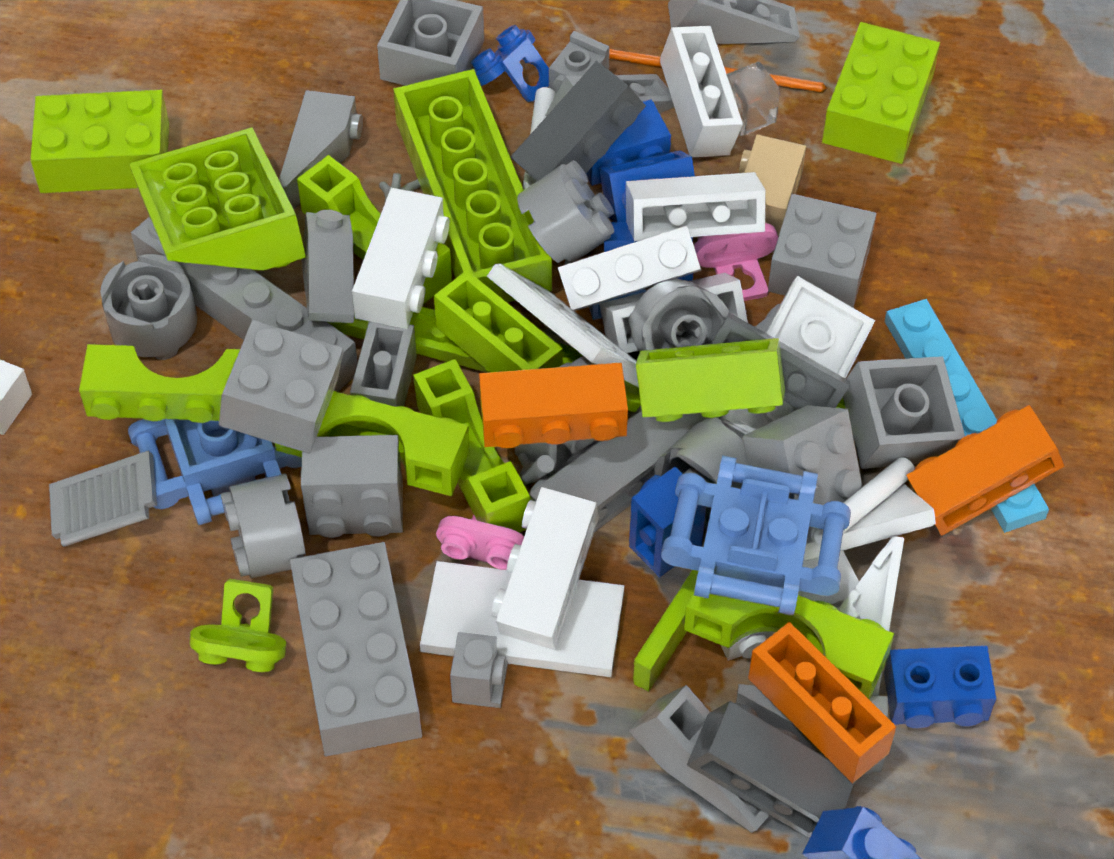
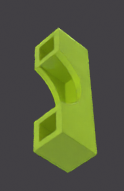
(335, 188)
(120, 386)
(428, 445)
(486, 481)
(850, 644)

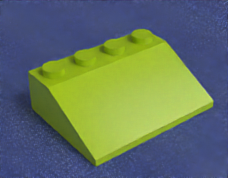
(220, 204)

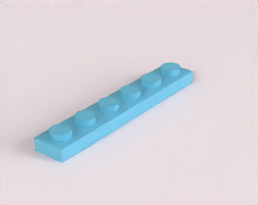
(922, 336)

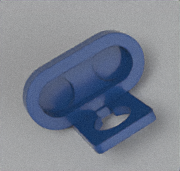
(512, 48)

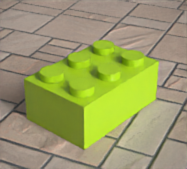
(880, 92)
(93, 137)

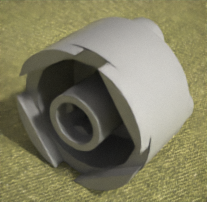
(567, 213)
(149, 306)
(666, 306)
(702, 453)
(265, 526)

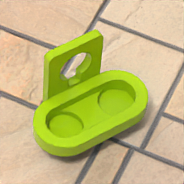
(238, 640)

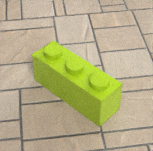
(492, 328)
(711, 379)

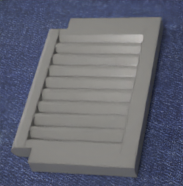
(103, 499)

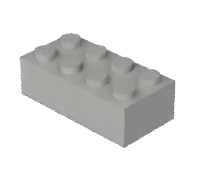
(355, 649)

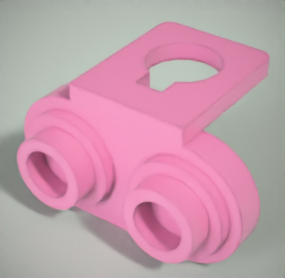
(738, 251)
(477, 540)

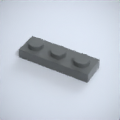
(804, 378)

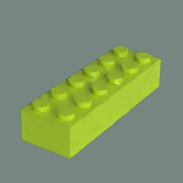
(468, 165)

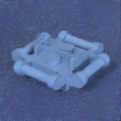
(208, 460)
(757, 535)

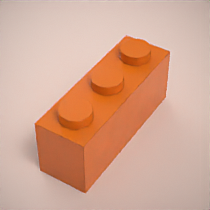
(553, 405)
(986, 468)
(821, 702)

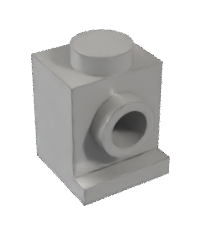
(577, 59)
(477, 671)

